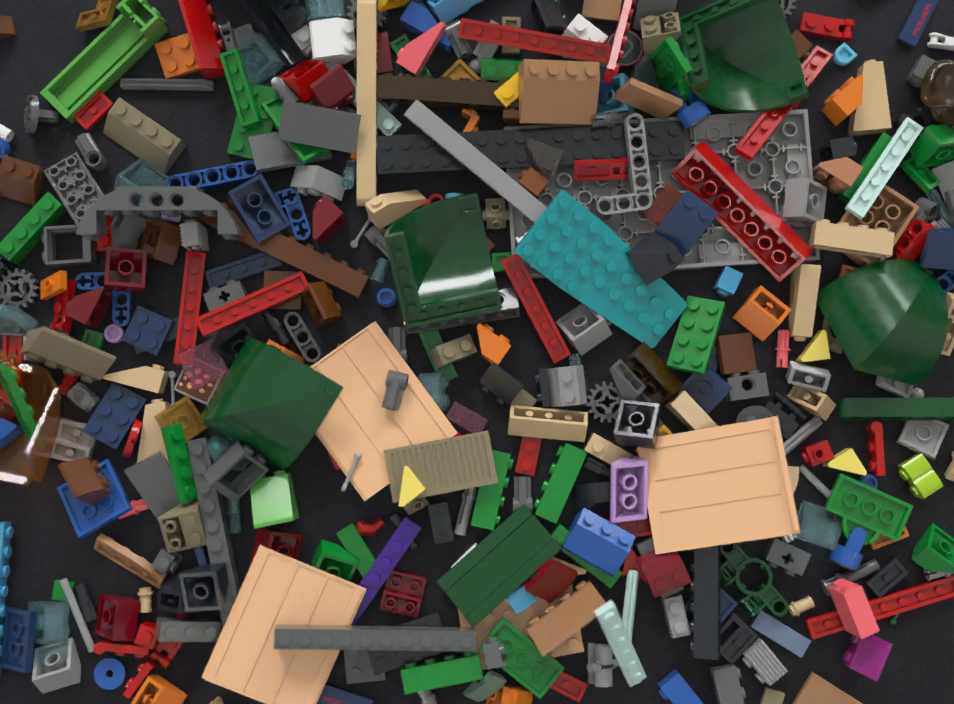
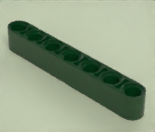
(896, 409)

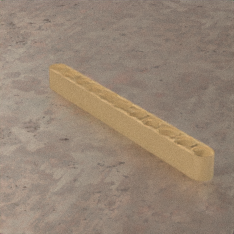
(367, 100)

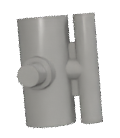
(600, 665)

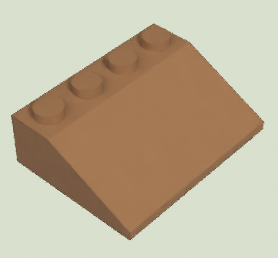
(558, 91)
(888, 211)
(565, 617)

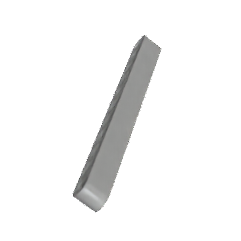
(475, 161)

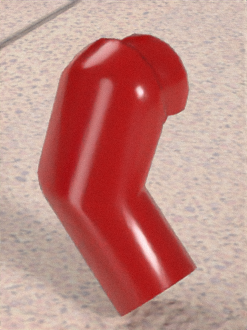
(369, 529)

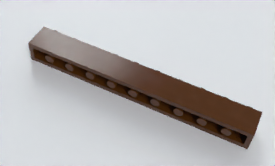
(302, 258)

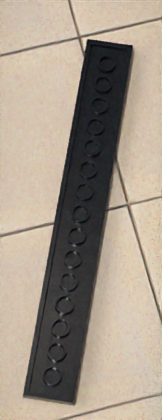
(508, 151)

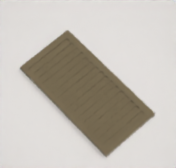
(443, 464)

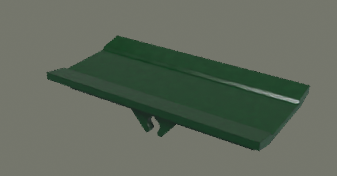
(498, 565)

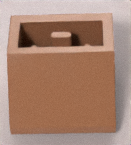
(837, 174)

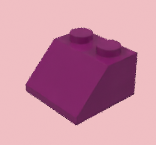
(867, 655)

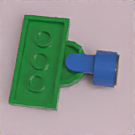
(670, 71)
(864, 516)

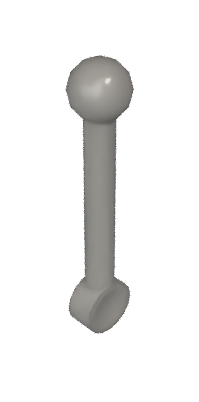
(354, 243)
(172, 375)
(357, 456)

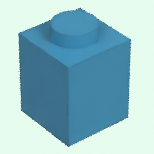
(727, 281)
(520, 599)

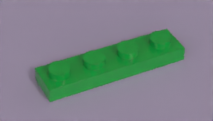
(240, 87)
(179, 462)

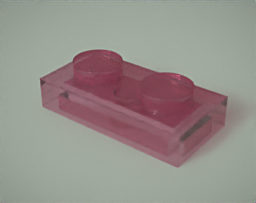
(466, 418)

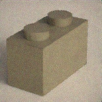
(453, 351)

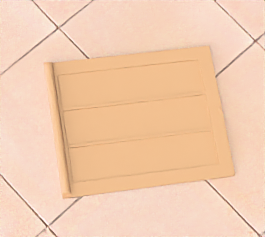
(357, 416)
(719, 486)
(273, 594)

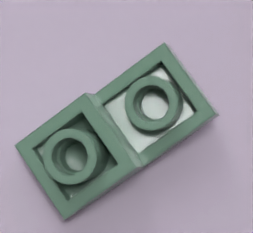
(486, 687)

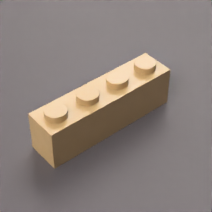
(851, 239)
(547, 423)

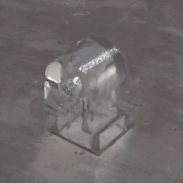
(83, 396)

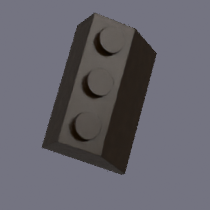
(654, 374)

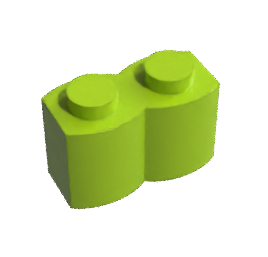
(921, 477)

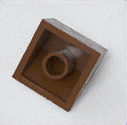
(21, 180)
(161, 241)
(321, 304)
(86, 479)

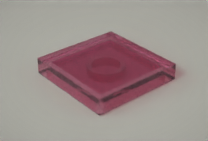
(202, 365)

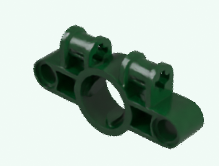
(763, 595)

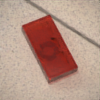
(662, 204)

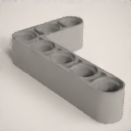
(634, 172)

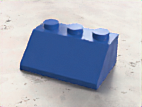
(598, 542)

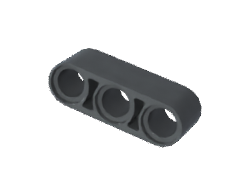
(299, 329)

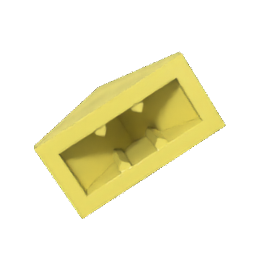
(816, 349)
(846, 461)
(410, 487)

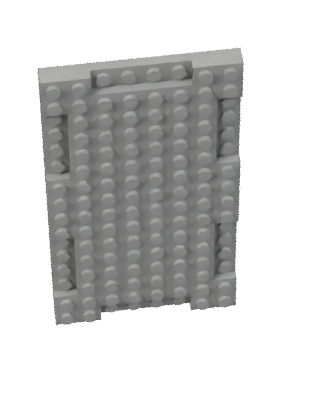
(781, 158)

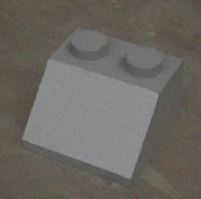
(804, 200)
(584, 328)
(566, 386)
(56, 666)

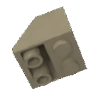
(657, 29)
(183, 527)

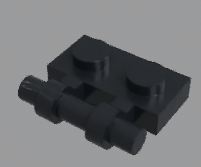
(786, 421)

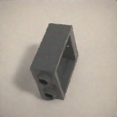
(49, 252)
(244, 480)

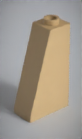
(874, 112)
(803, 300)
(689, 412)
(151, 435)

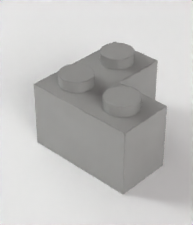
(317, 181)

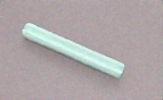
(630, 601)

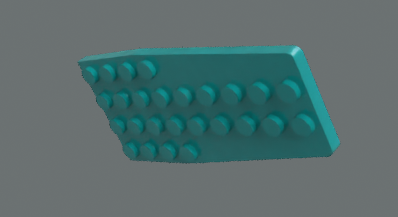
(592, 266)

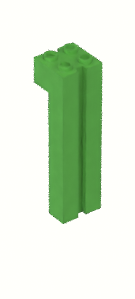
(106, 57)

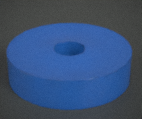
(119, 673)

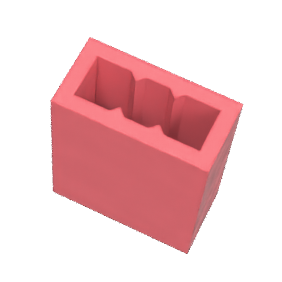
(853, 608)

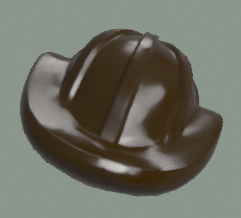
(938, 91)

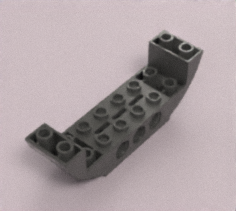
(126, 202)

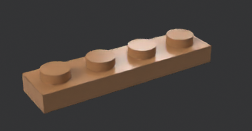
(129, 560)

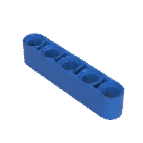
(223, 176)

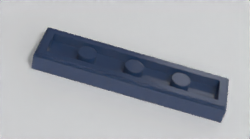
(241, 269)

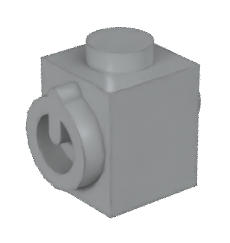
(303, 40)

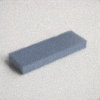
(780, 633)

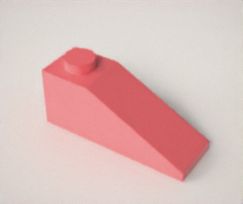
(418, 51)

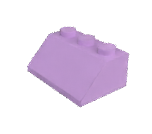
(629, 489)

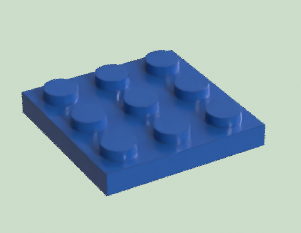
(88, 517)

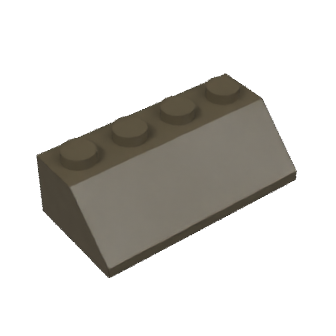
(142, 136)
(66, 354)

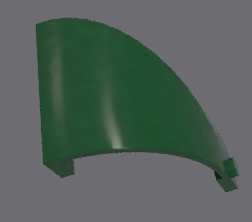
(742, 56)
(442, 262)
(888, 318)
(270, 403)

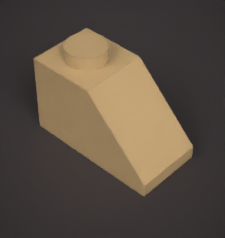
(812, 401)

